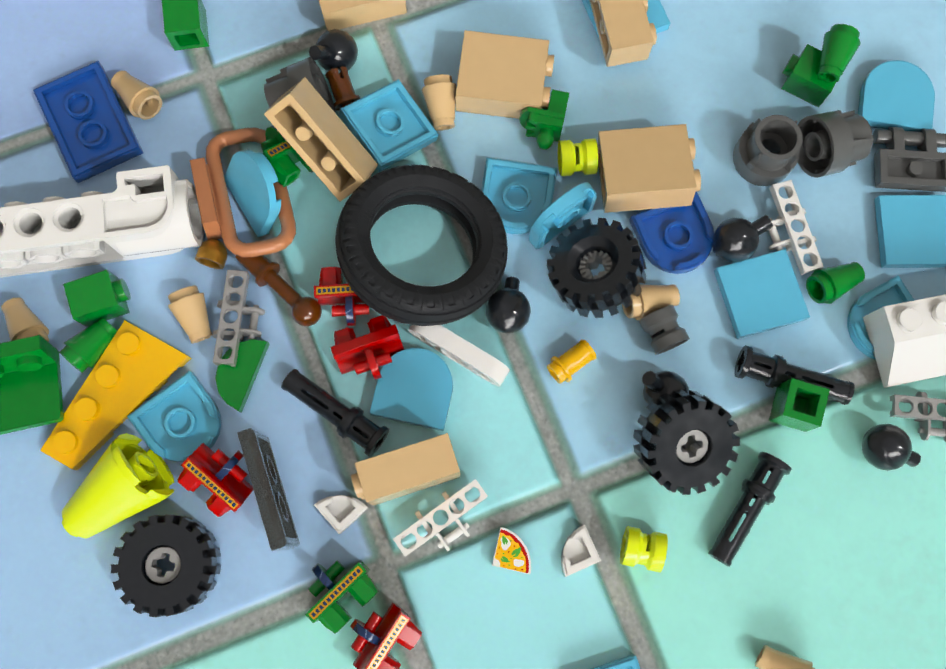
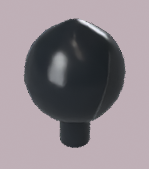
(335, 50)
(739, 238)
(508, 308)
(660, 383)
(889, 448)

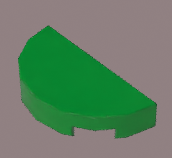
(236, 382)

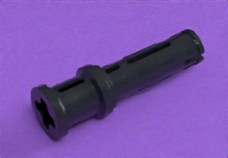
(776, 371)
(350, 423)
(723, 549)

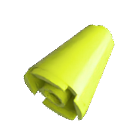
(117, 488)

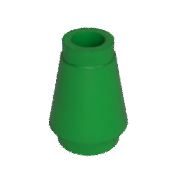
(837, 51)
(831, 283)
(88, 345)

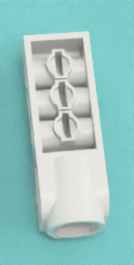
(143, 218)

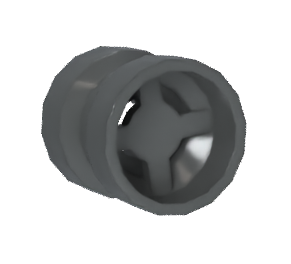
(664, 329)

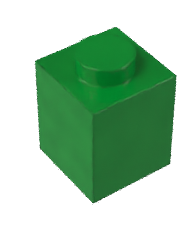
(185, 24)
(803, 78)
(97, 297)
(799, 405)

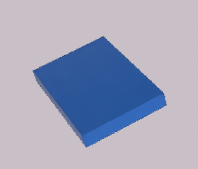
(88, 122)

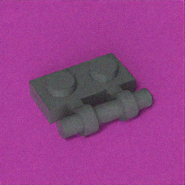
(910, 169)

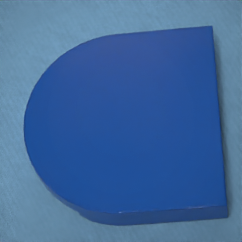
(675, 236)

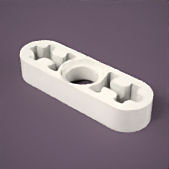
(462, 352)

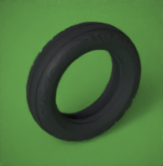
(411, 302)

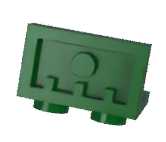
(29, 384)

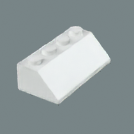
(909, 340)

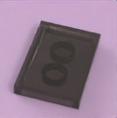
(268, 490)

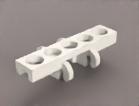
(787, 217)
(434, 531)

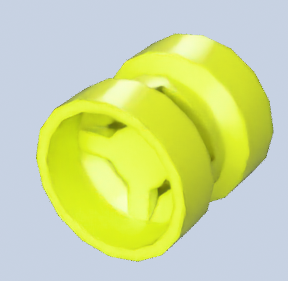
(577, 157)
(643, 549)

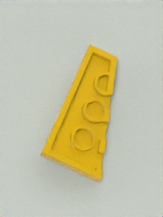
(117, 385)

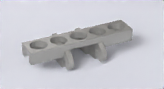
(241, 308)
(919, 413)

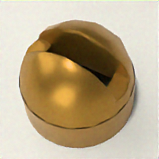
(212, 254)

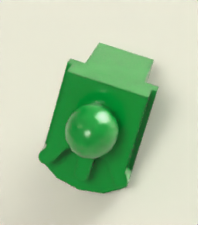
(546, 124)

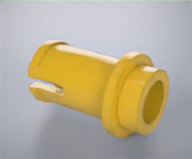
(571, 361)

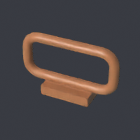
(215, 202)

